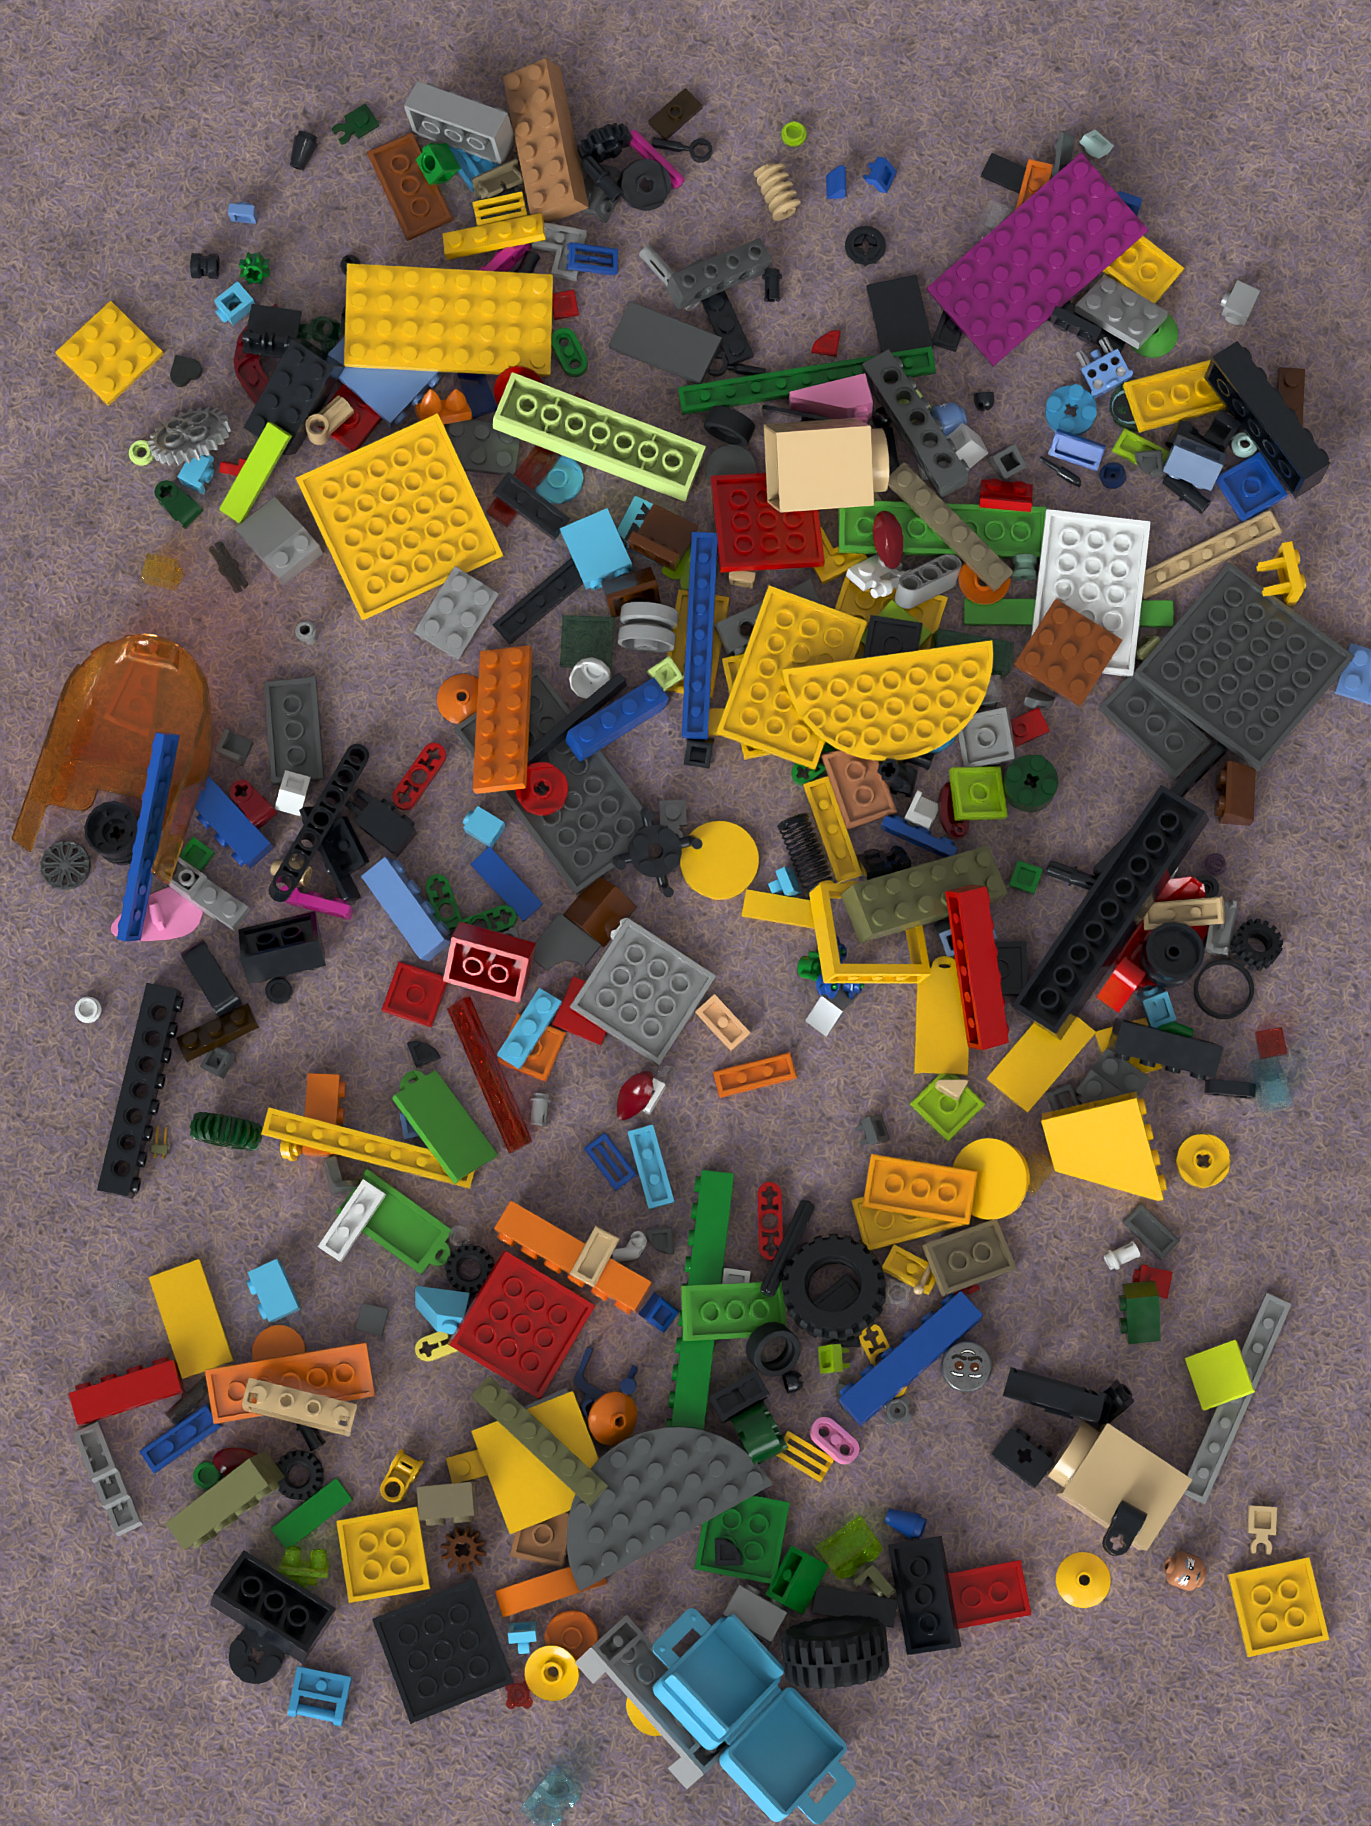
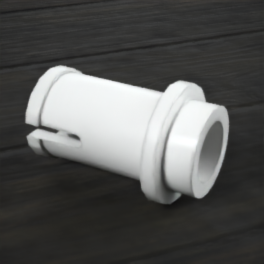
(1122, 1255)

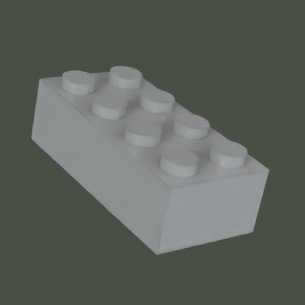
(460, 122)

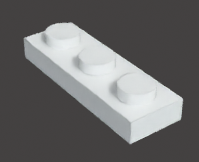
(352, 1220)

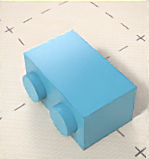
(273, 1291)

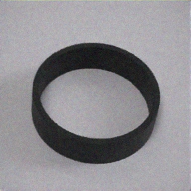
(1224, 962)

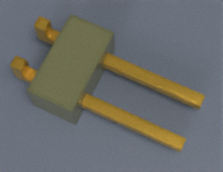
(160, 1149)

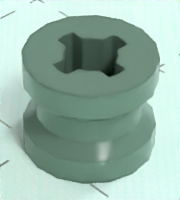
(1024, 567)

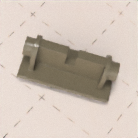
(490, 182)

